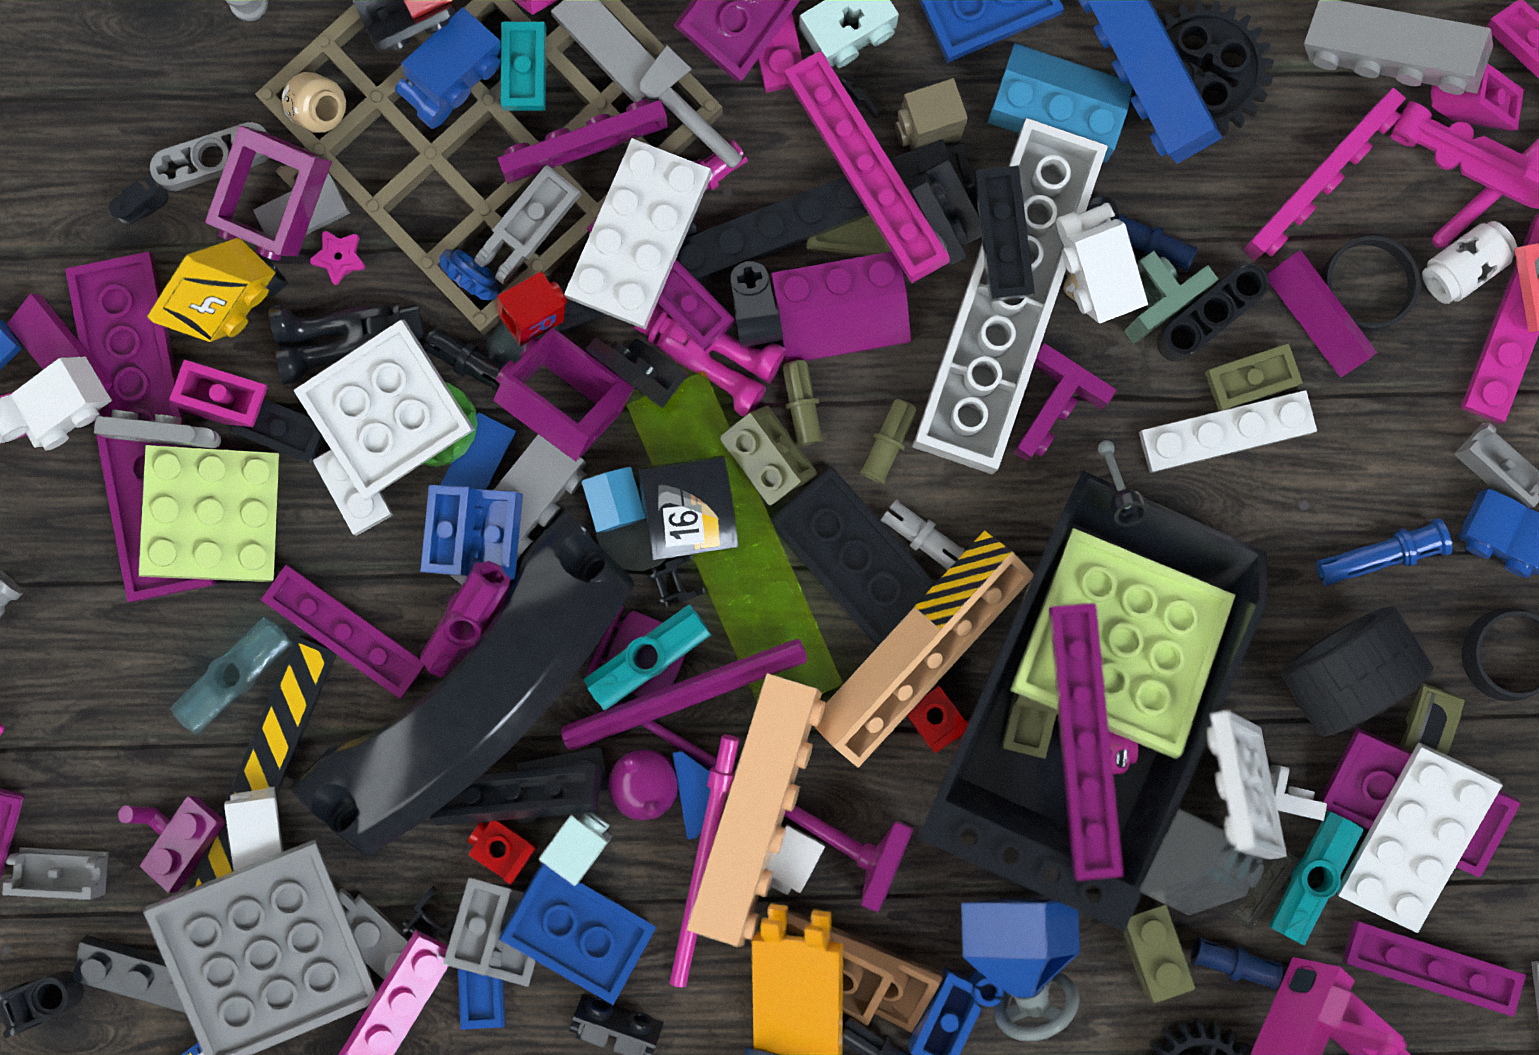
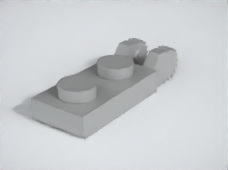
(529, 221)

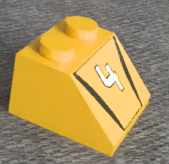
(213, 291)

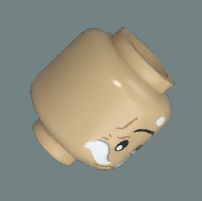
(313, 102)

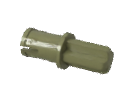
(802, 403)
(889, 441)

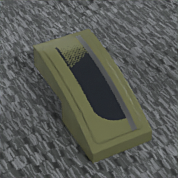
(1433, 719)

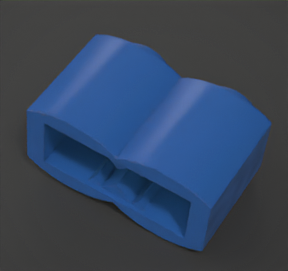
(1503, 529)

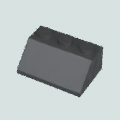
(1199, 867)

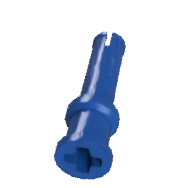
(1402, 548)

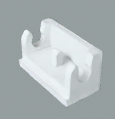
(253, 826)

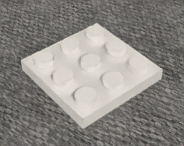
(384, 409)
(1246, 786)

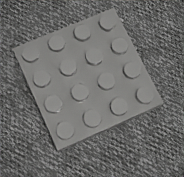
(262, 953)

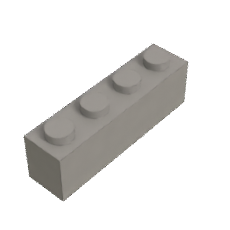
(1399, 46)
(542, 477)

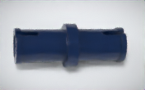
(1149, 240)
(1236, 963)

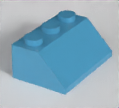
(1061, 97)

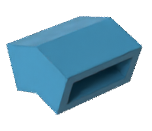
(613, 499)

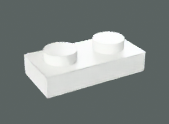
(358, 513)

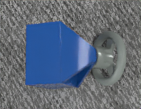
(1022, 951)

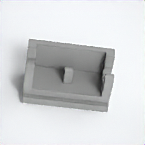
(1500, 465)
(57, 873)

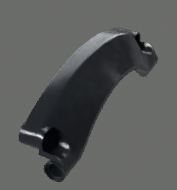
(509, 678)

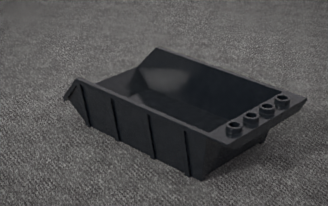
(1022, 797)

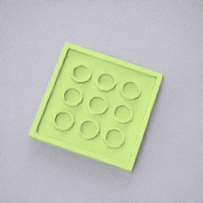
(1153, 634)

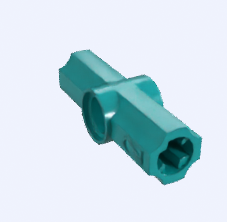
(623, 672)
(1328, 850)

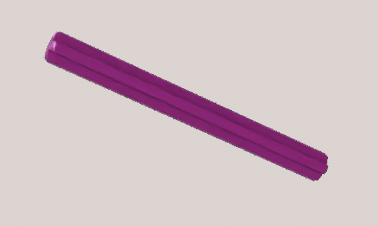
(684, 694)

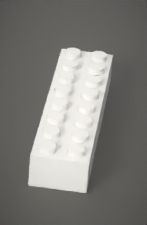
(999, 340)

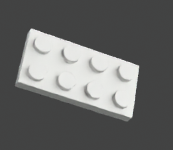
(638, 233)
(1418, 837)

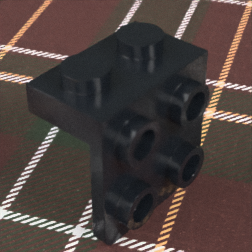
(392, 24)

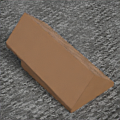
(877, 978)

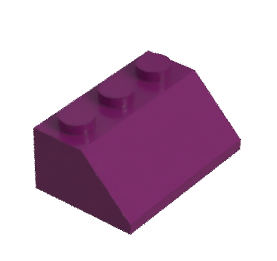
(842, 307)

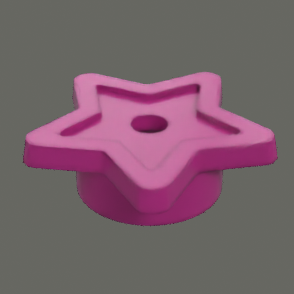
(348, 262)

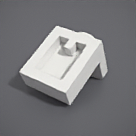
(1297, 800)

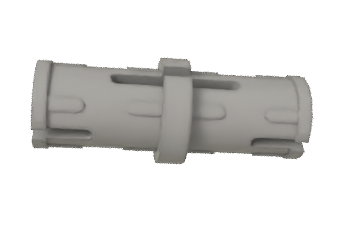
(922, 534)

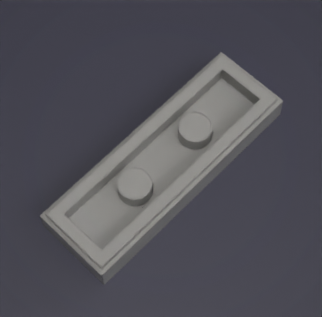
(606, 43)

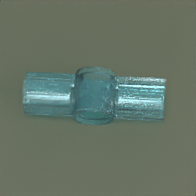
(211, 694)

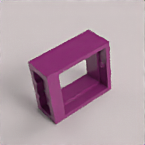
(300, 204)
(580, 371)

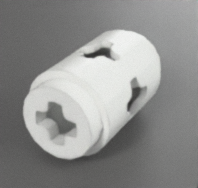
(1456, 270)

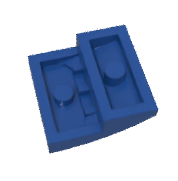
(470, 528)

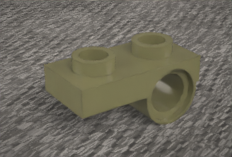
(1028, 726)

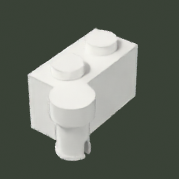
(1102, 263)

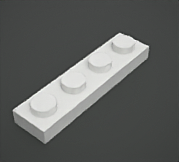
(1227, 431)

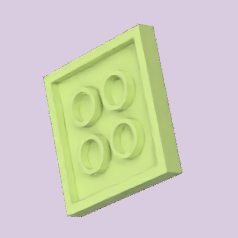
(208, 514)

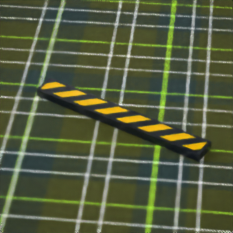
(273, 741)

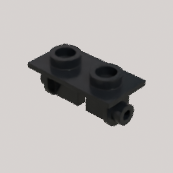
(597, 1019)

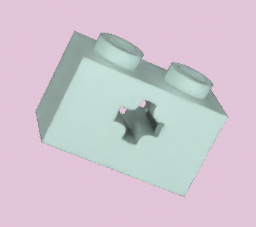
(825, 32)
(577, 846)

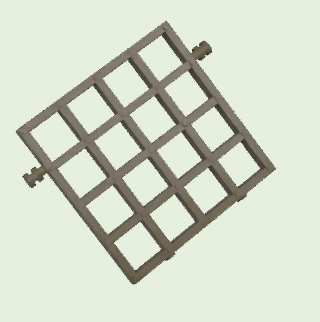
(433, 155)

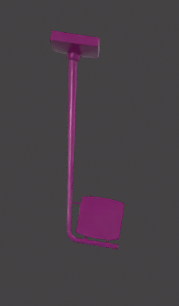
(878, 861)

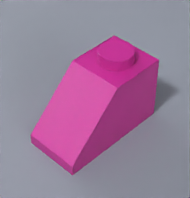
(1493, 106)
(217, 395)

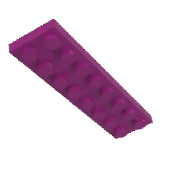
(137, 357)

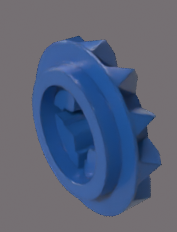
(469, 275)

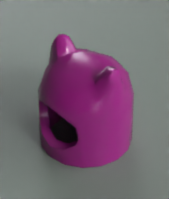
(643, 784)

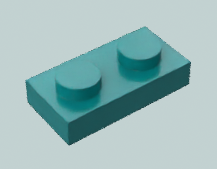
(523, 66)

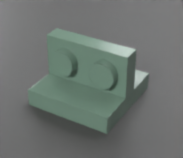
(1164, 293)

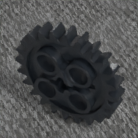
(1220, 36)

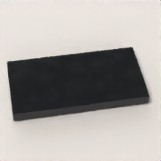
(852, 554)

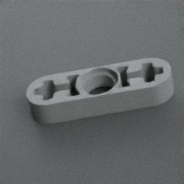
(184, 175)

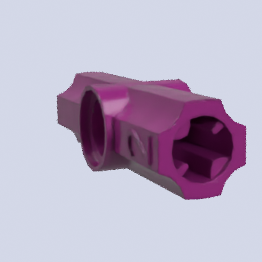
(465, 618)

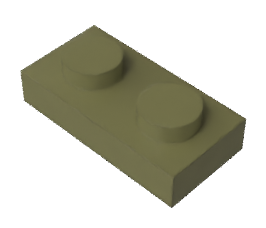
(1253, 377)

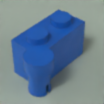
(448, 67)
(952, 1013)

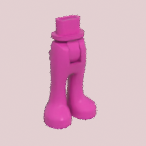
(685, 351)

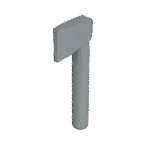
(657, 83)

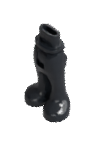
(356, 323)

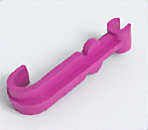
(1478, 157)

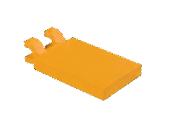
(797, 987)

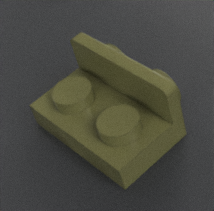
(768, 454)

